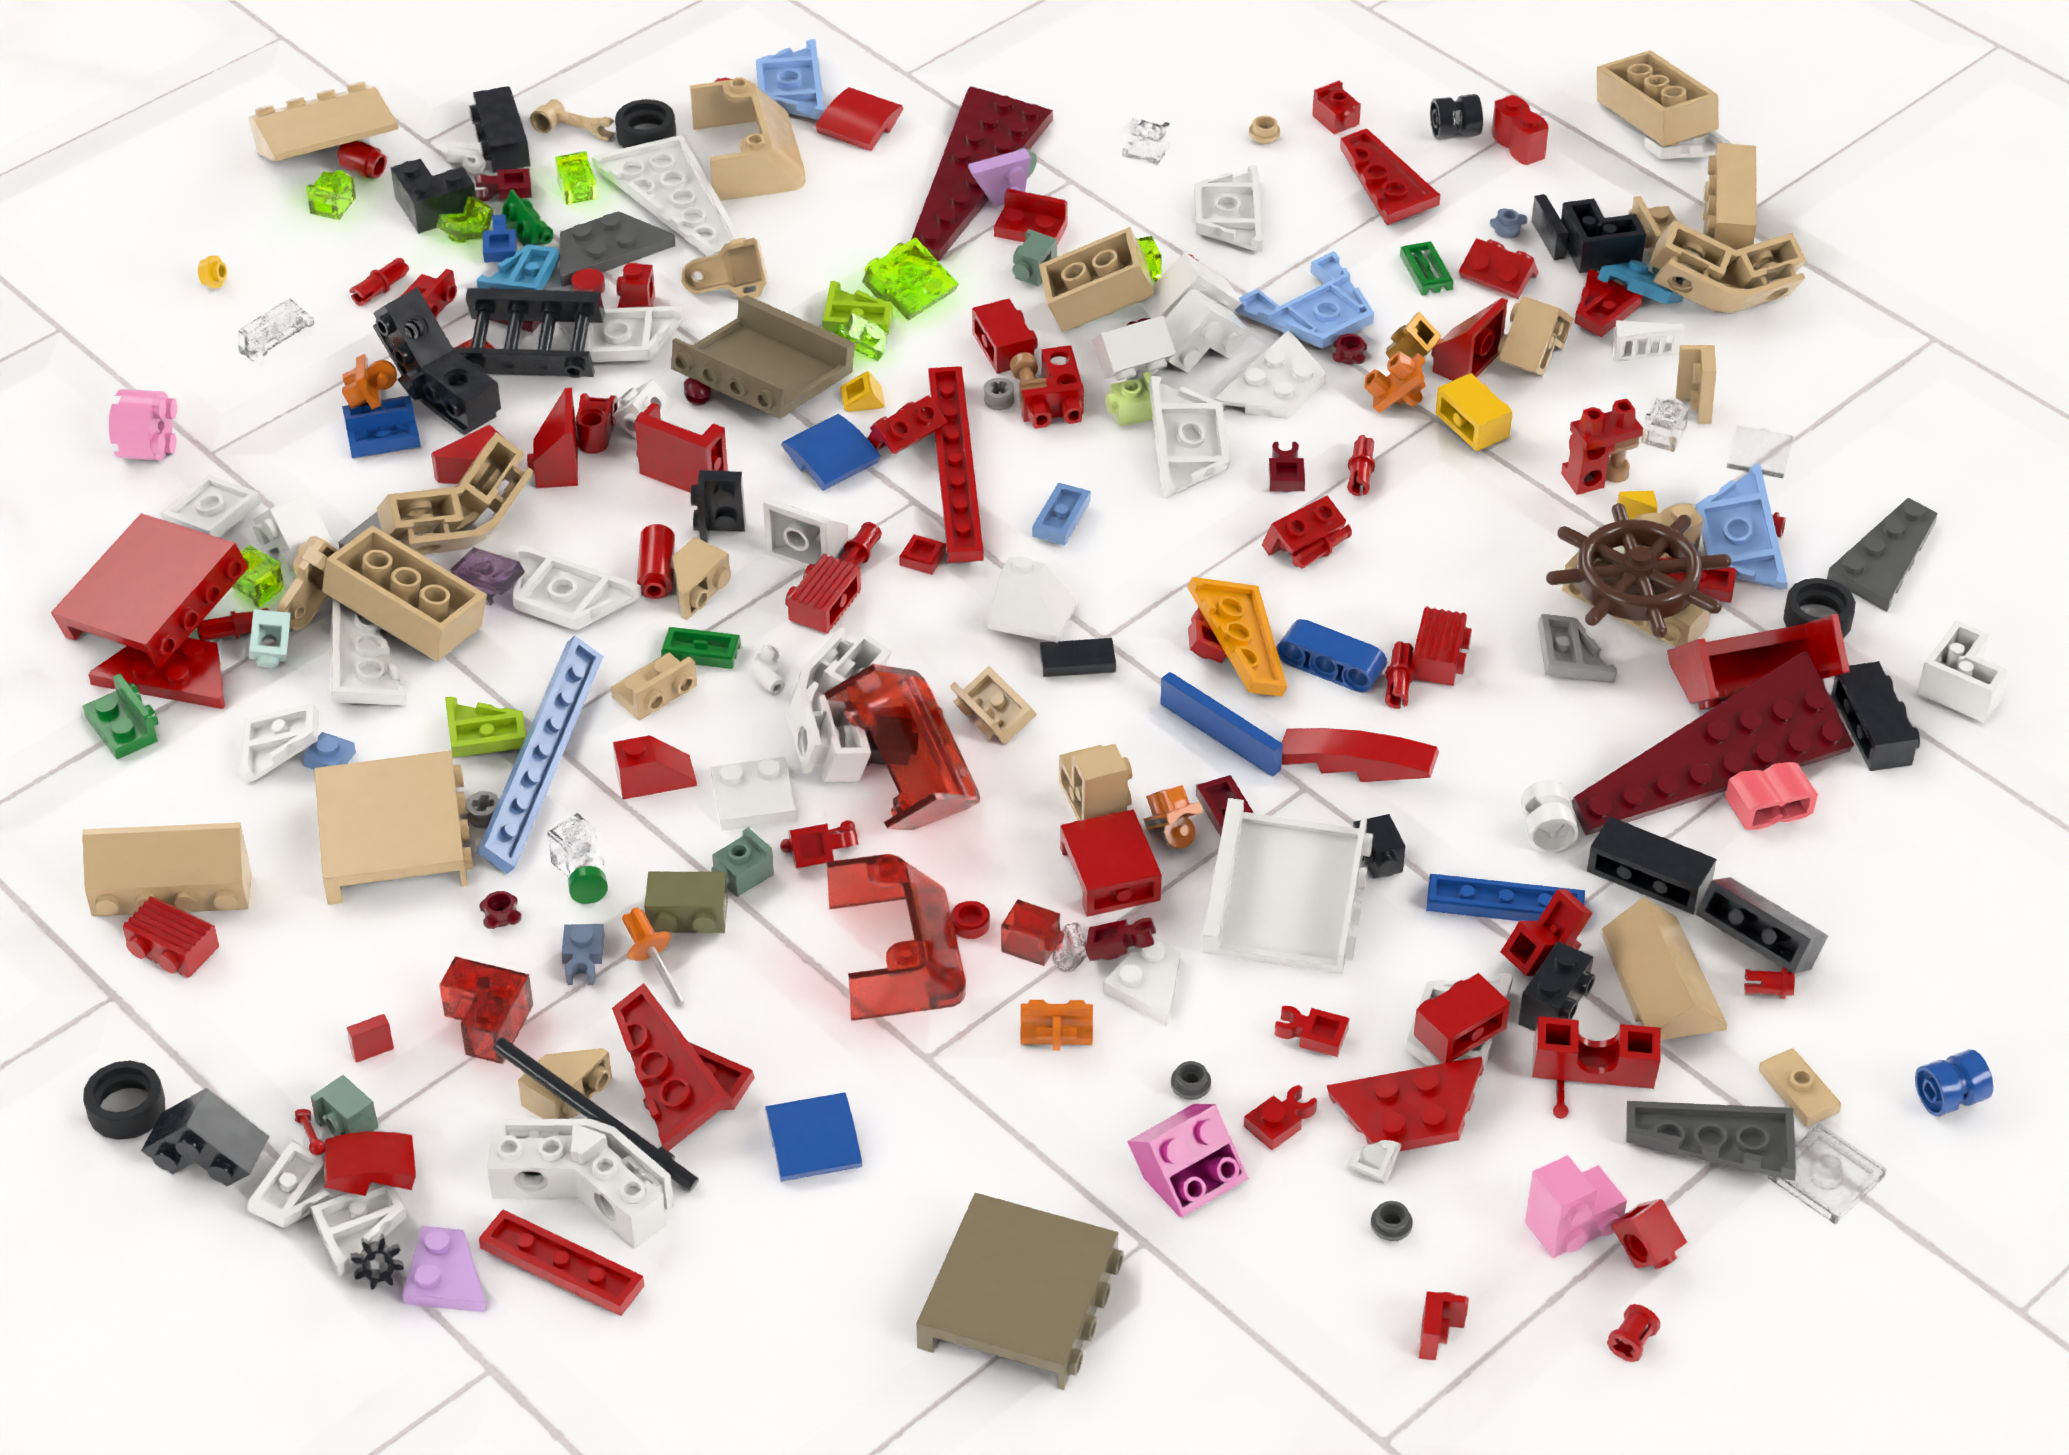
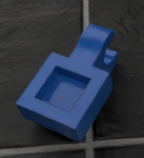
(500, 241)

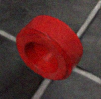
(588, 280)
(970, 919)

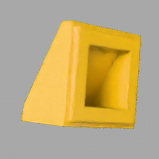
(862, 393)
(1638, 502)

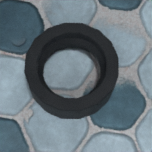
(643, 112)
(1819, 592)
(123, 1076)

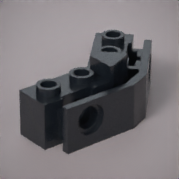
(432, 368)

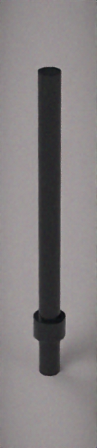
(592, 1110)

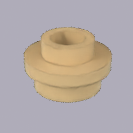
(1264, 129)

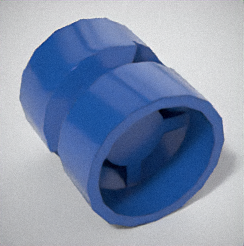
(1958, 1080)

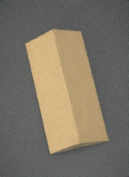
(1661, 972)

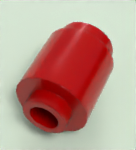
(362, 159)

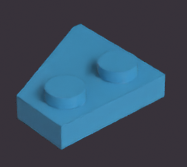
(525, 270)
(1639, 281)

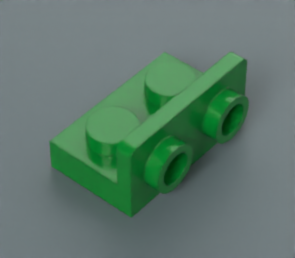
(122, 719)

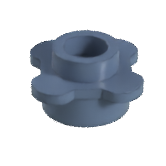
(1508, 223)

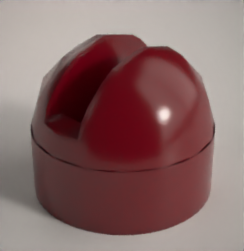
(696, 392)

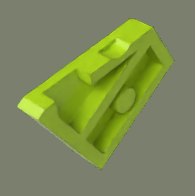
(841, 306)
(483, 728)

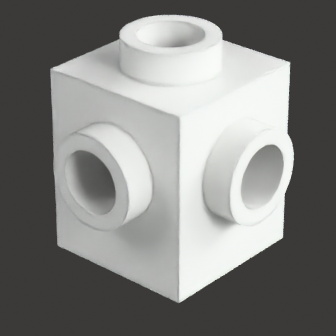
(637, 400)

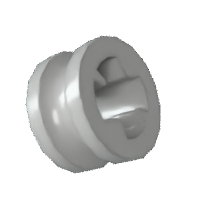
(999, 394)
(474, 807)

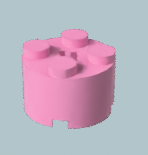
(143, 424)

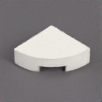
(1375, 1159)

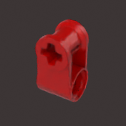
(595, 422)

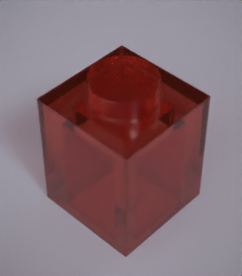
(1031, 932)

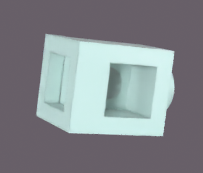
(269, 625)

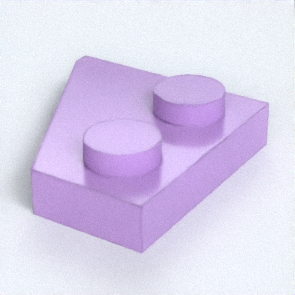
(1000, 173)
(443, 1272)

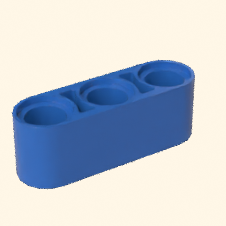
(1331, 655)

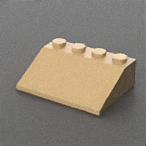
(320, 122)

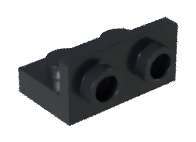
(718, 502)

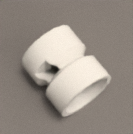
(1549, 816)

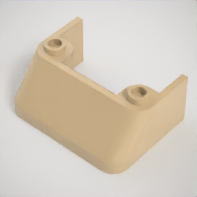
(766, 160)

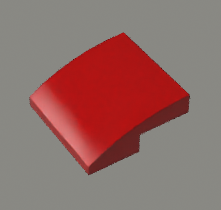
(858, 118)
(368, 1157)

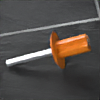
(649, 945)

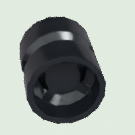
(1467, 116)

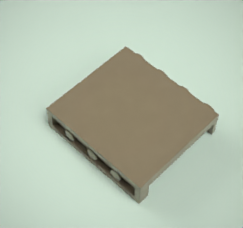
(766, 358)
(1021, 1286)

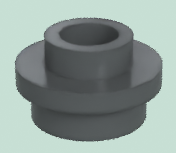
(1191, 1080)
(1394, 1213)

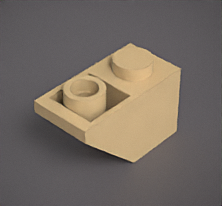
(699, 574)
(582, 1069)

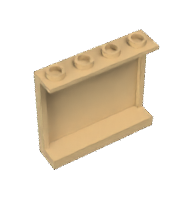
(391, 820)

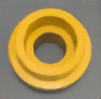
(212, 271)

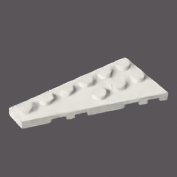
(673, 188)

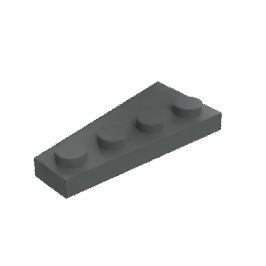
(1885, 555)
(1729, 1135)

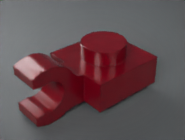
(501, 184)

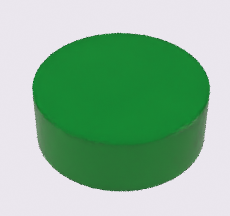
(587, 884)

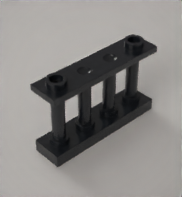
(532, 305)

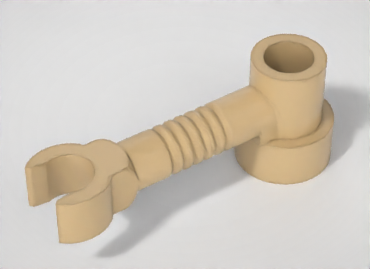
(554, 113)

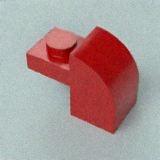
(1534, 940)

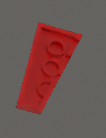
(1386, 178)
(672, 1074)

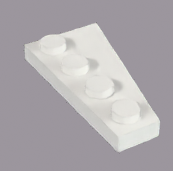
(362, 662)

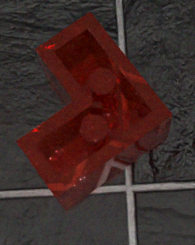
(488, 1002)

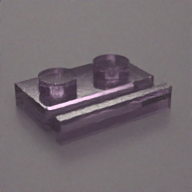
(488, 572)

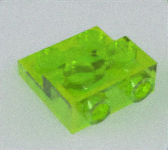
(909, 278)

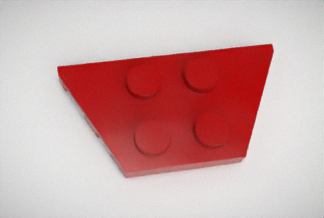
(187, 676)
(1411, 1105)

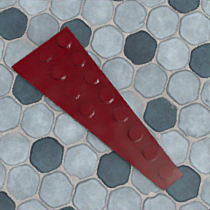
(983, 129)
(1767, 723)

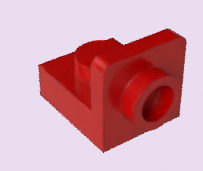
(1439, 1313)

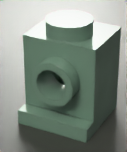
(1034, 251)
(745, 861)
(344, 1108)

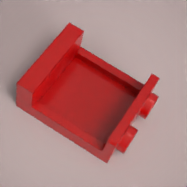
(676, 453)
(1111, 862)

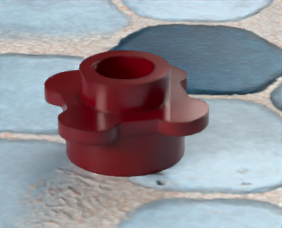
(1349, 349)
(500, 910)

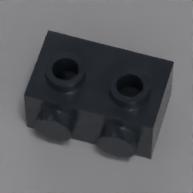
(1557, 986)

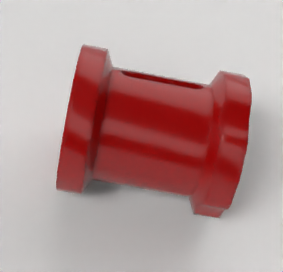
(1633, 1332)

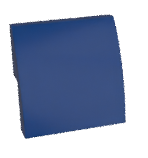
(382, 429)
(831, 451)
(813, 1136)

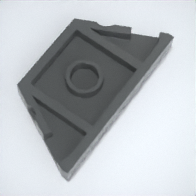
(609, 244)

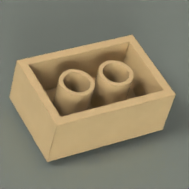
(1096, 279)

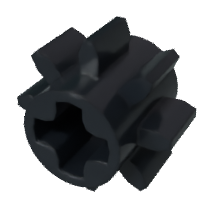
(368, 1253)

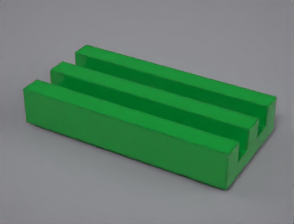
(1419, 264)
(695, 644)

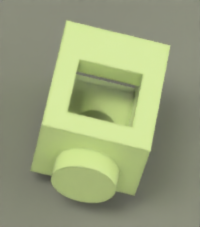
(1130, 401)

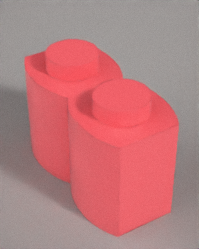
(1771, 795)

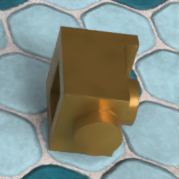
(1414, 338)

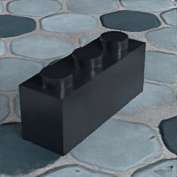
(499, 129)
(1875, 717)
(1651, 865)
(1761, 925)

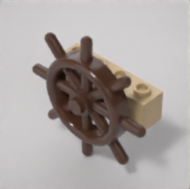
(1636, 582)

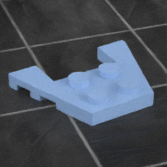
(1319, 314)

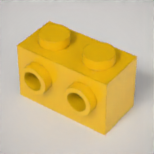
(1473, 412)

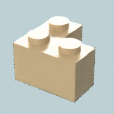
(1533, 335)
(1095, 781)

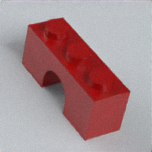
(1624, 1060)

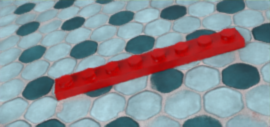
(956, 467)

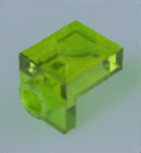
(469, 224)
(867, 336)

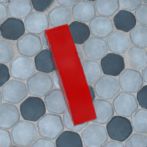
(1368, 753)

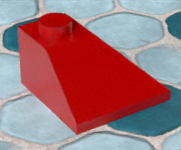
(1471, 344)
(556, 446)

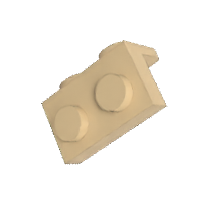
(995, 705)

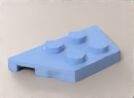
(793, 80)
(1742, 526)

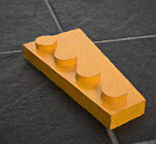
(1243, 631)

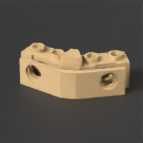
(1724, 276)
(446, 512)

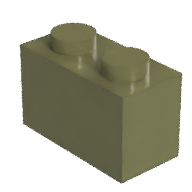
(687, 901)

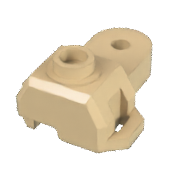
(734, 268)
(305, 593)

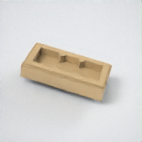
(1799, 1087)

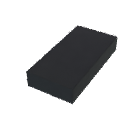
(1549, 227)
(1077, 657)

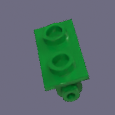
(526, 221)

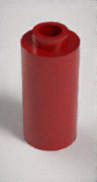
(656, 561)

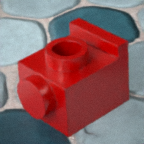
(1335, 108)
(636, 286)

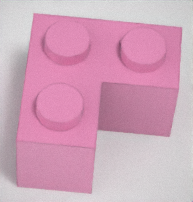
(1571, 1206)

